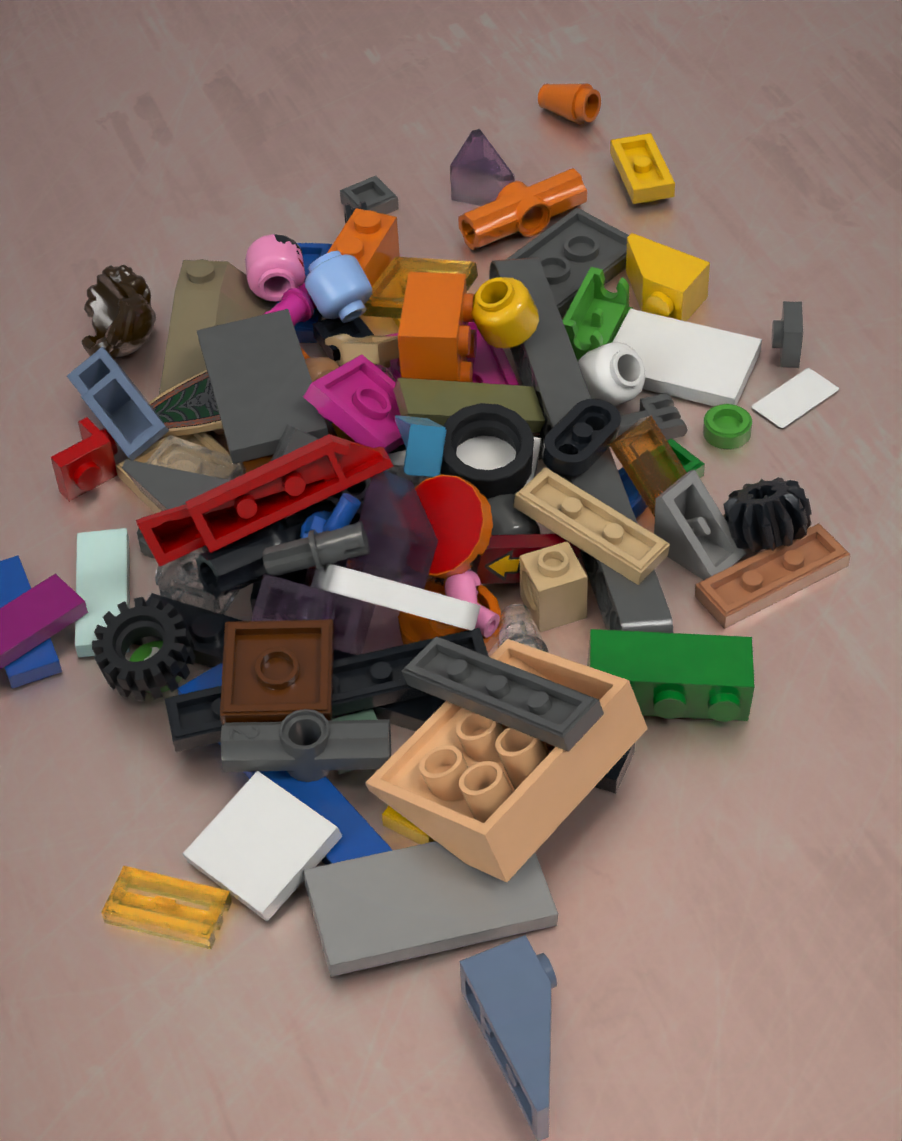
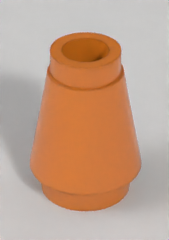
(572, 101)

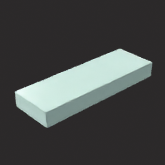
(100, 581)

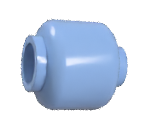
(338, 286)

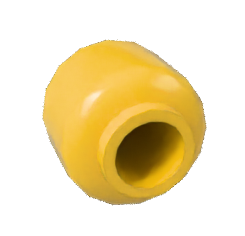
(504, 312)

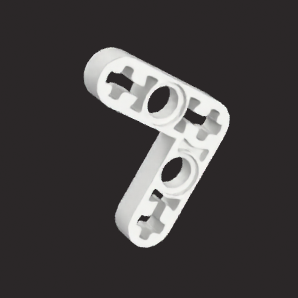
(397, 596)

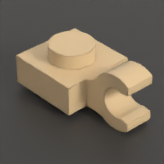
(375, 348)

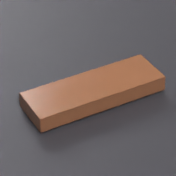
(771, 576)

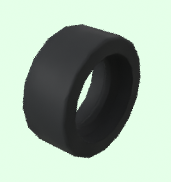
(495, 422)

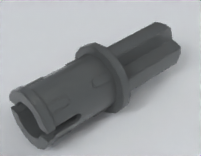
(316, 550)

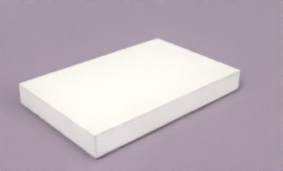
(690, 358)

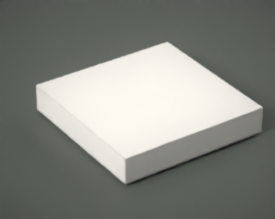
(262, 845)

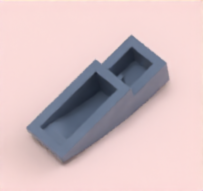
(117, 403)

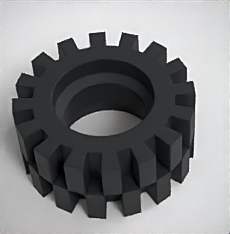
(134, 625)

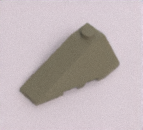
(203, 298)

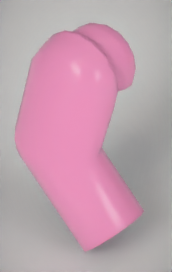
(464, 588)

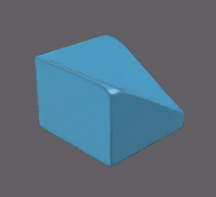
(423, 445)

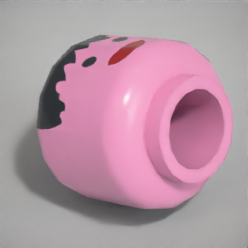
(274, 266)

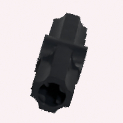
(242, 561)

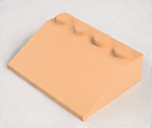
(499, 791)

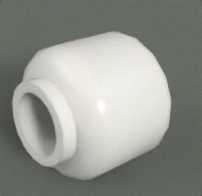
(613, 373)

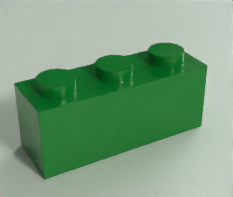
(680, 672)

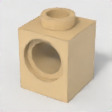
(553, 586)

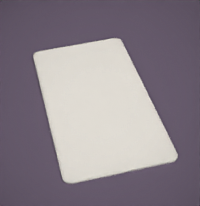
(795, 398)

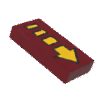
(501, 558)

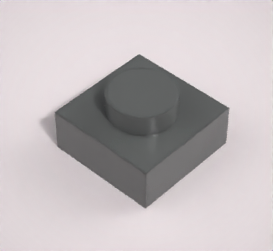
(788, 334)

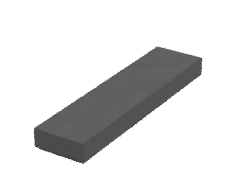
(503, 693)

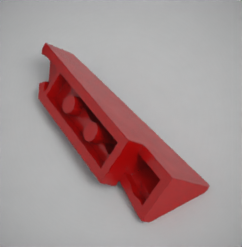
(261, 497)

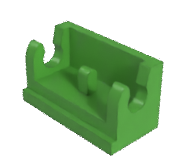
(595, 313)

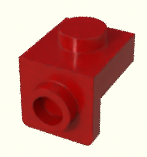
(86, 462)

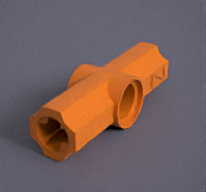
(522, 209)

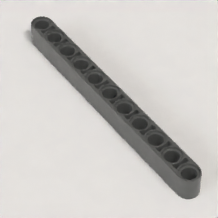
(553, 370)

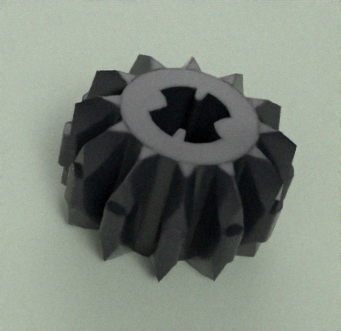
(768, 514)

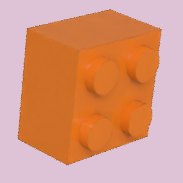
(435, 328)

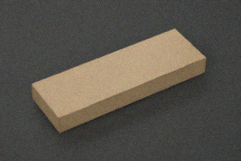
(591, 525)

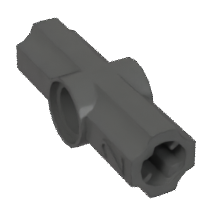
(305, 745)

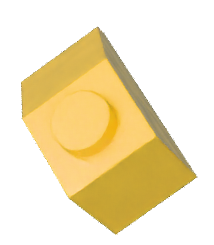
(665, 278)

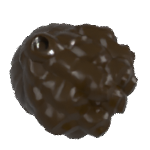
(119, 312)

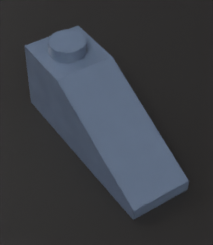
(512, 1005)

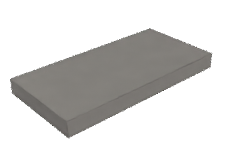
(419, 905)

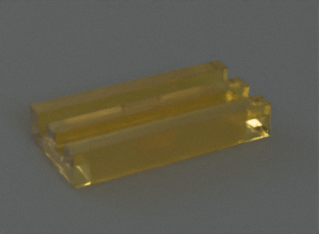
(163, 915)

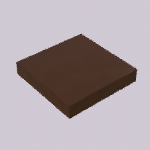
(276, 669)

